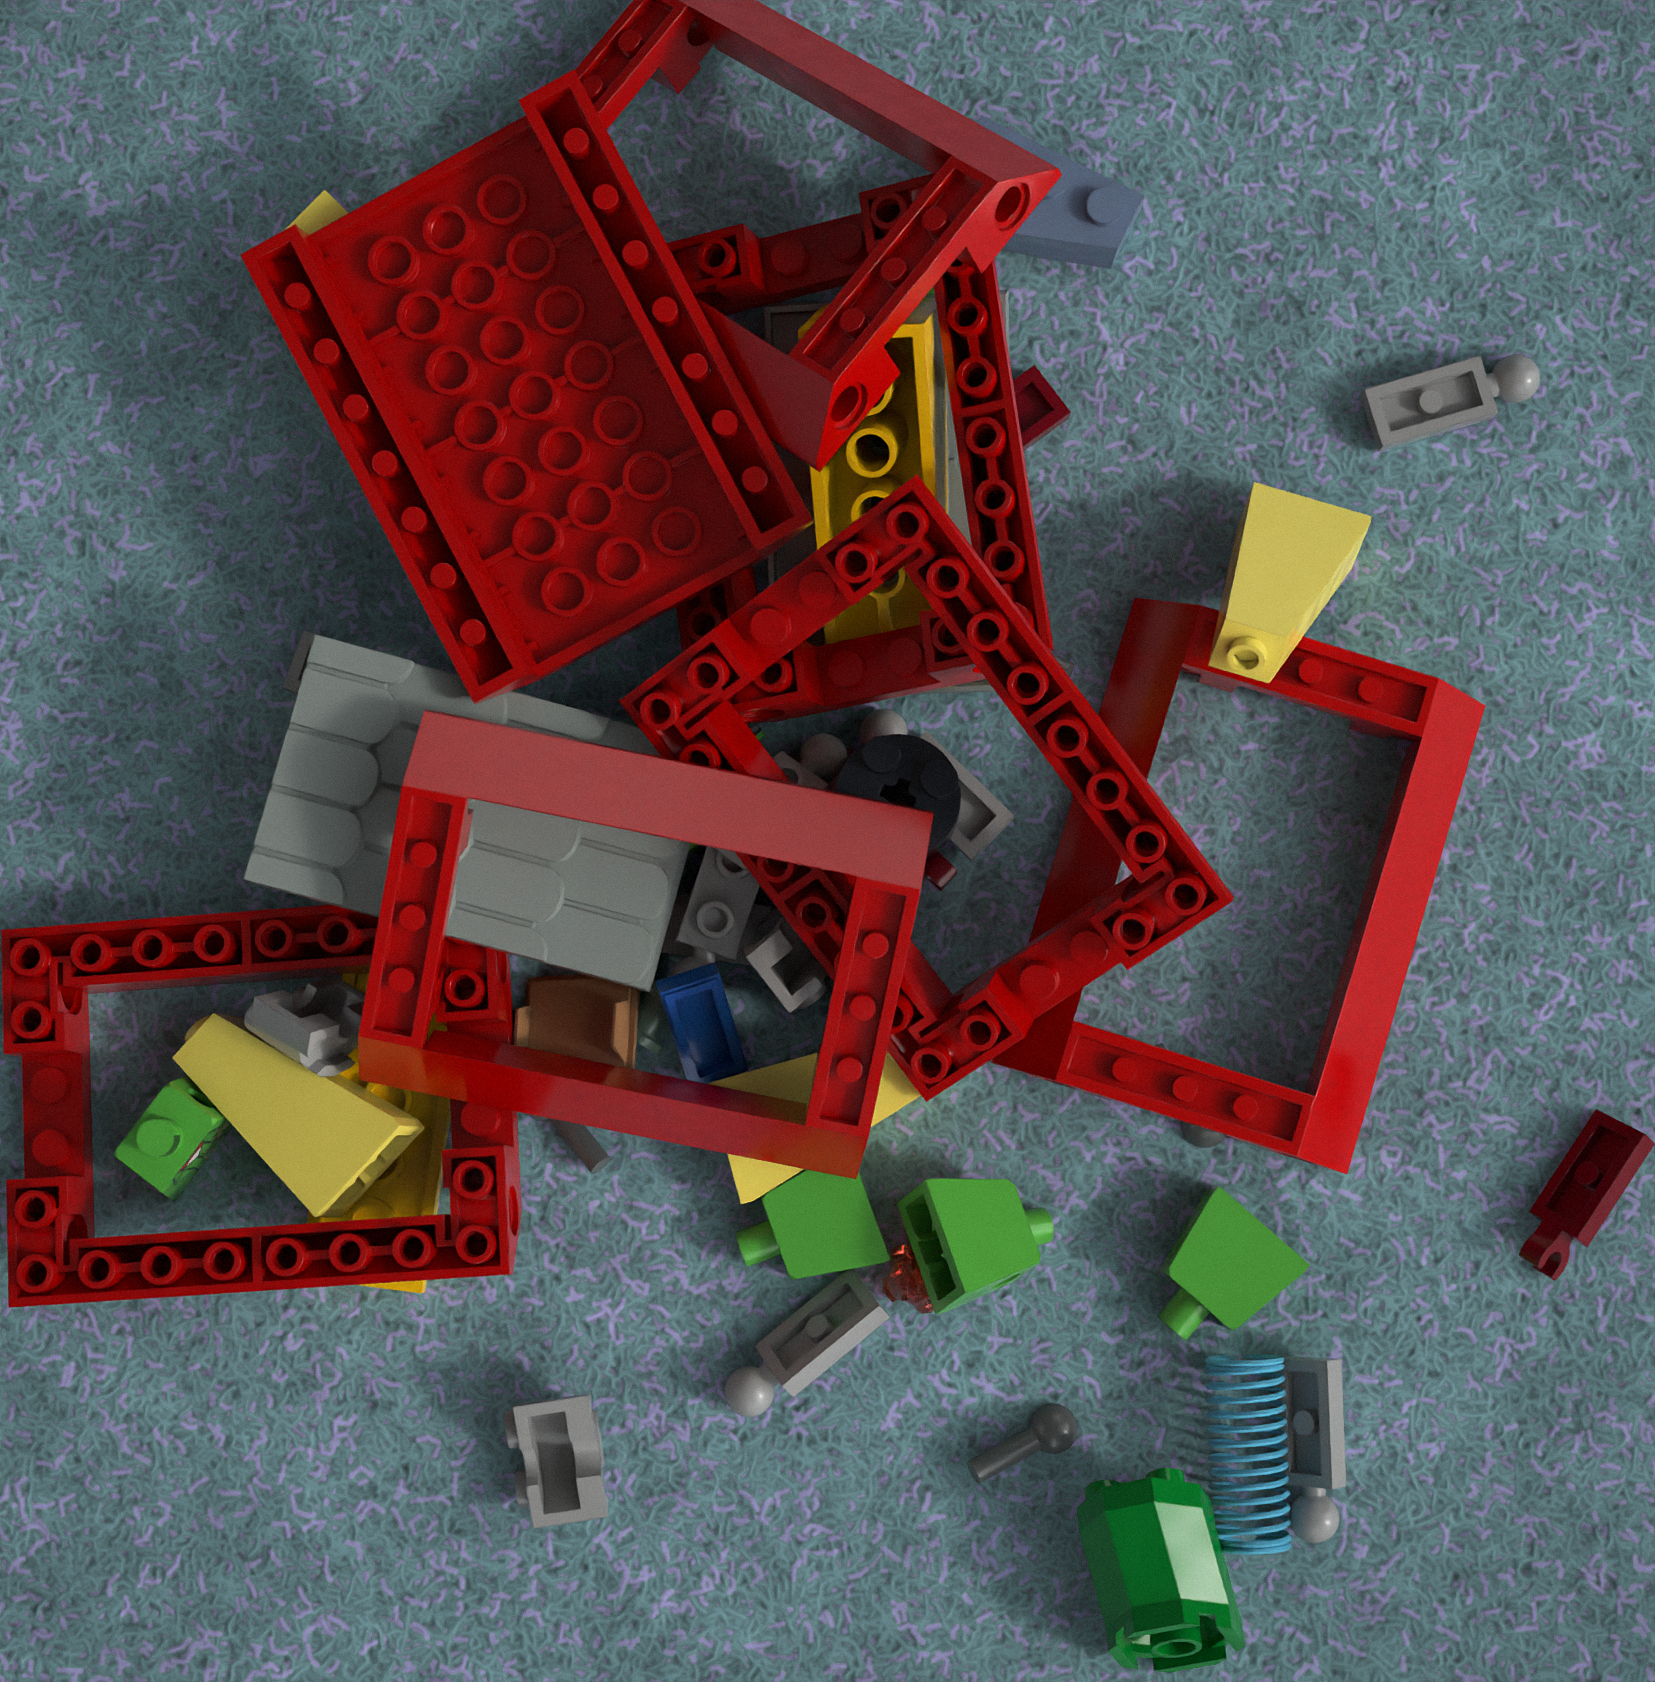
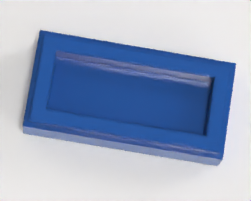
(702, 1024)

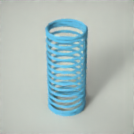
(1273, 1538)

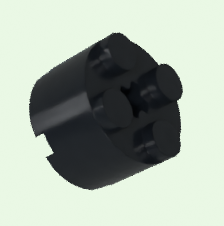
(912, 764)

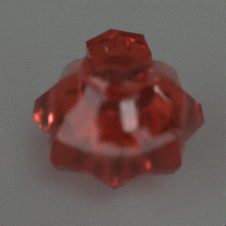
(905, 1280)

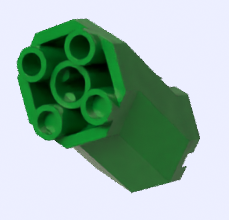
(1159, 1572)

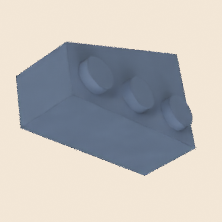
(1080, 217)

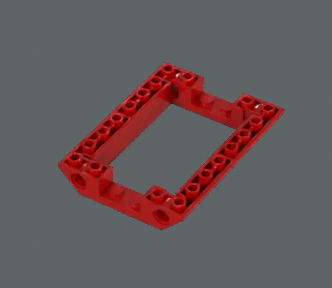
(965, 213)
(742, 272)
(1380, 702)
(667, 799)
(1171, 885)
(52, 1209)

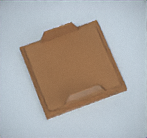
(580, 1019)

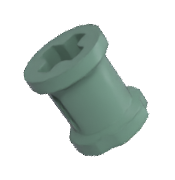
(651, 1021)

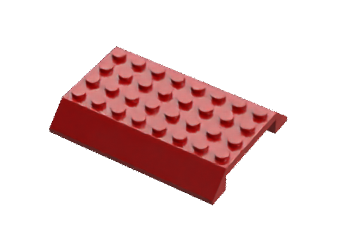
(530, 396)

